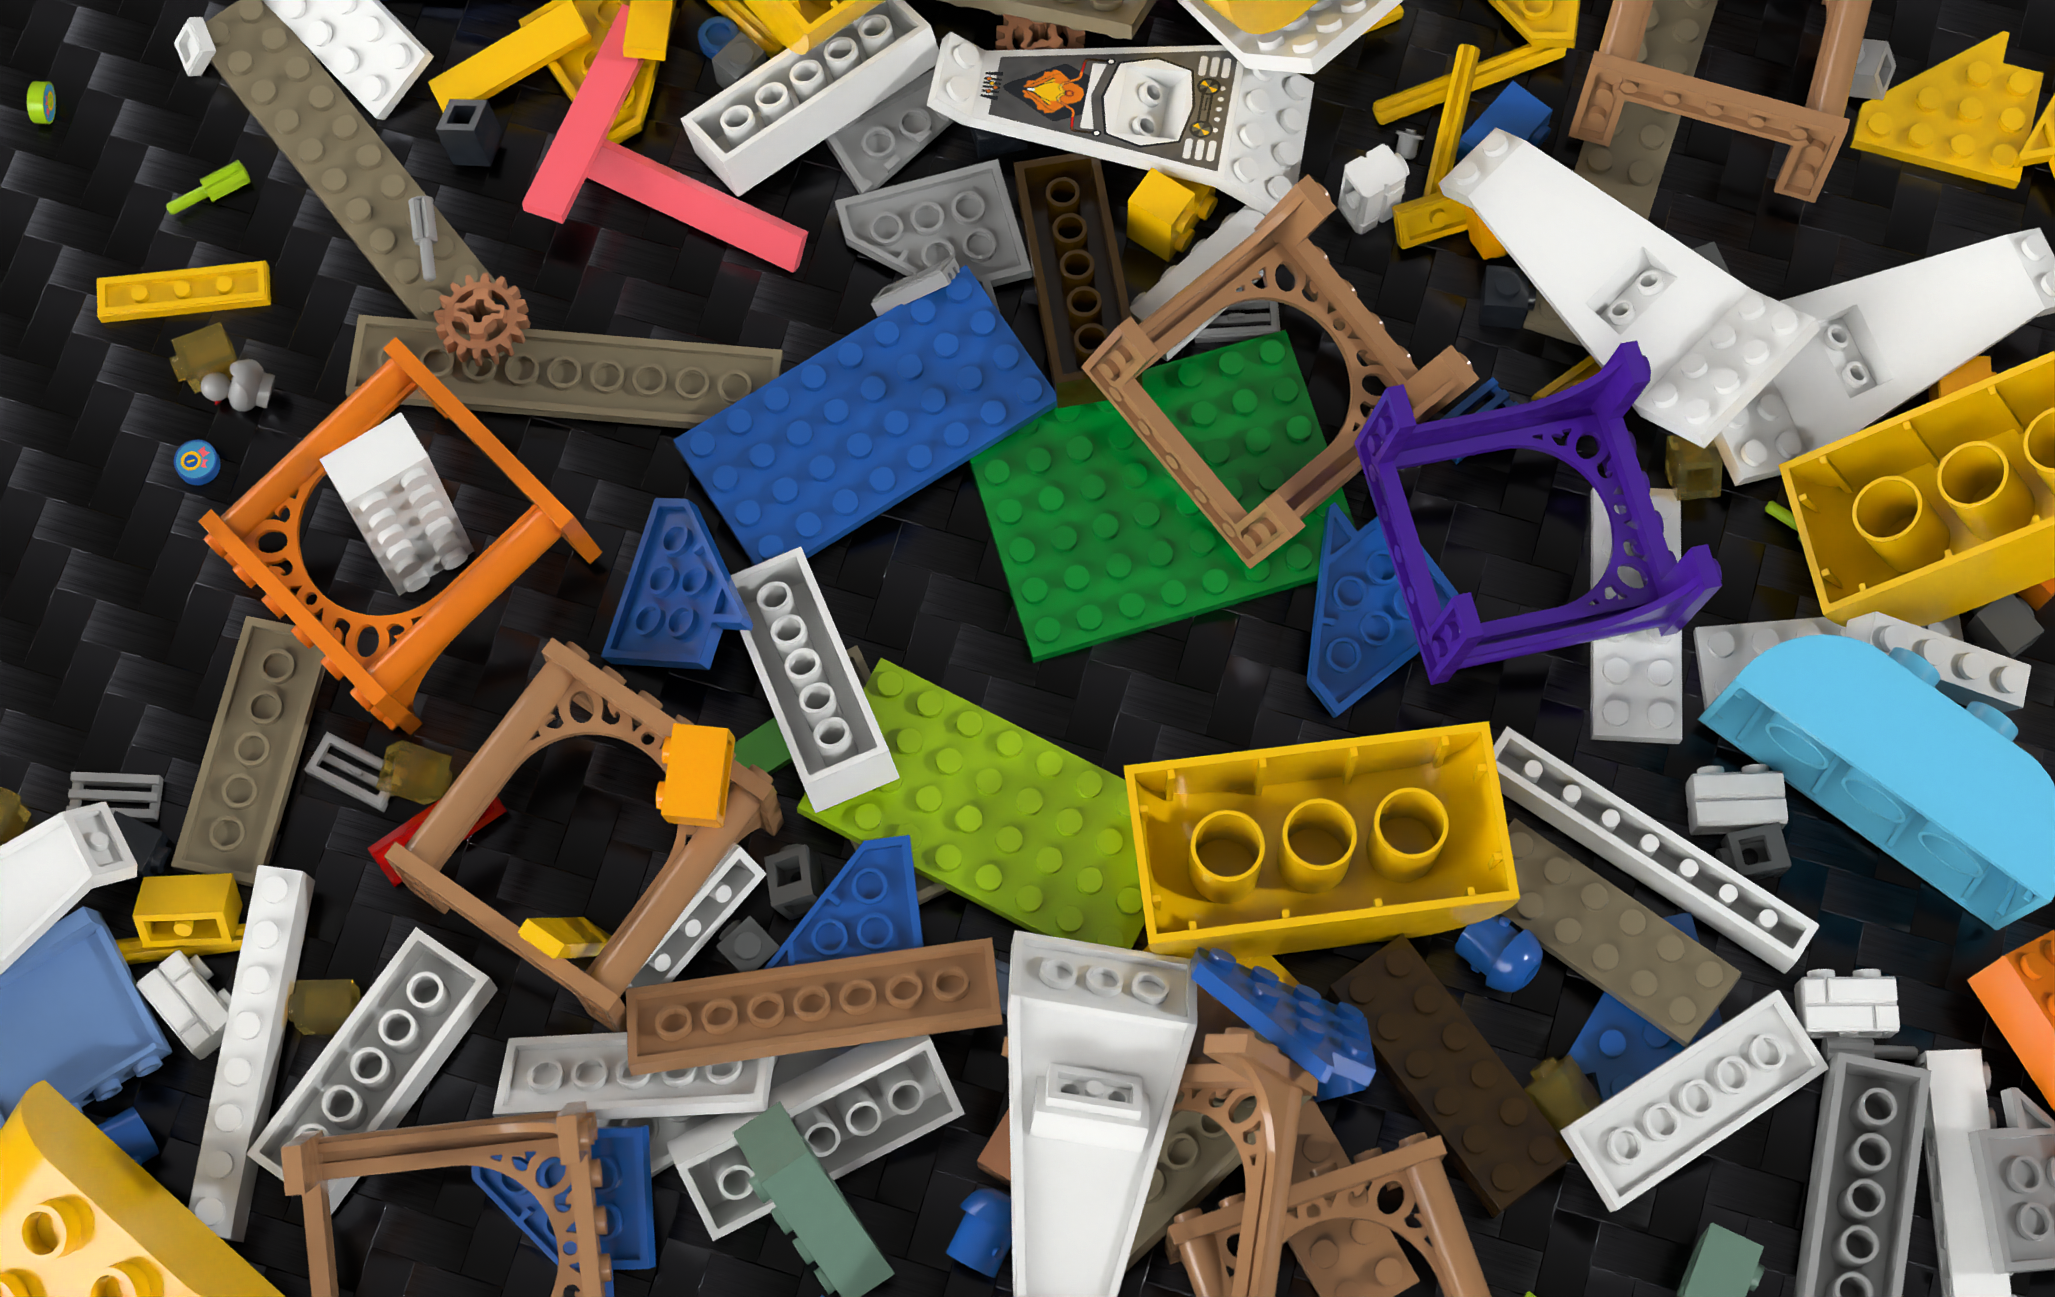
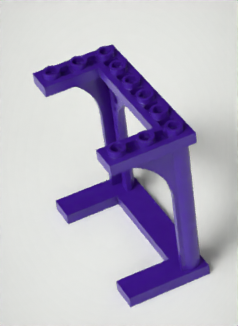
(1594, 408)

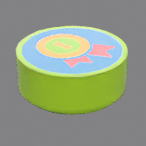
(41, 102)

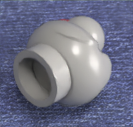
(247, 389)

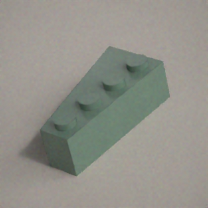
(810, 1205)
(1722, 1265)

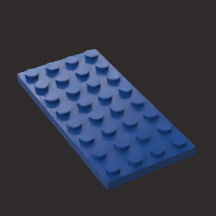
(867, 422)

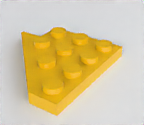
(573, 66)
(1957, 116)

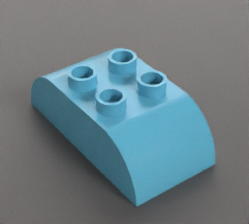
(1901, 766)

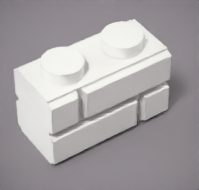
(1372, 188)
(1735, 800)
(188, 1002)
(1847, 1005)

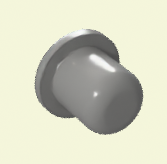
(1408, 143)

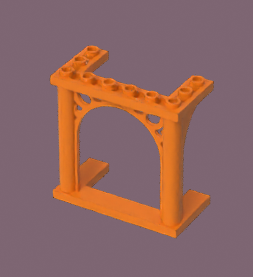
(392, 674)

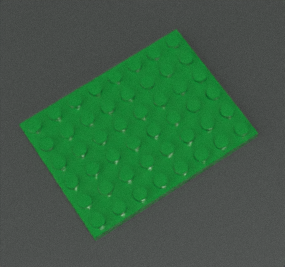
(1108, 538)

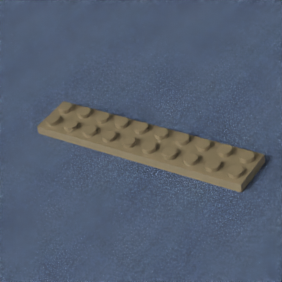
(1643, 135)
(336, 153)
(577, 373)

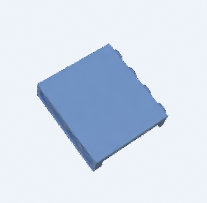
(74, 1017)

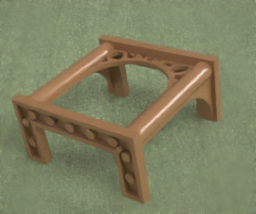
(1811, 130)
(1276, 241)
(561, 680)
(1278, 1085)
(565, 1134)
(1416, 1166)

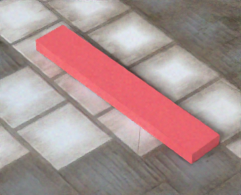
(584, 127)
(699, 205)

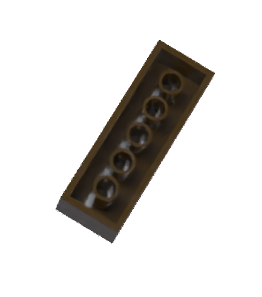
(1072, 266)
(1451, 1077)

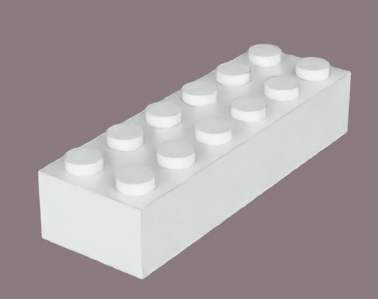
(809, 96)
(399, 504)
(811, 682)
(382, 1052)
(844, 1109)

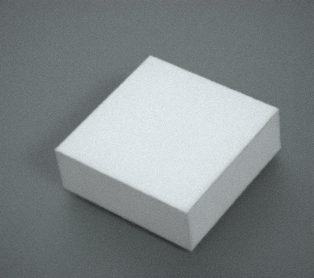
(195, 46)

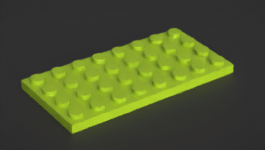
(998, 814)

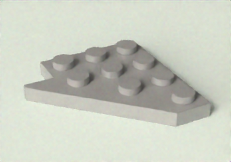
(938, 218)
(2018, 1185)

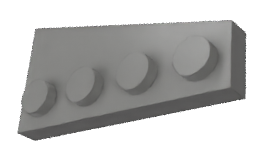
(888, 135)

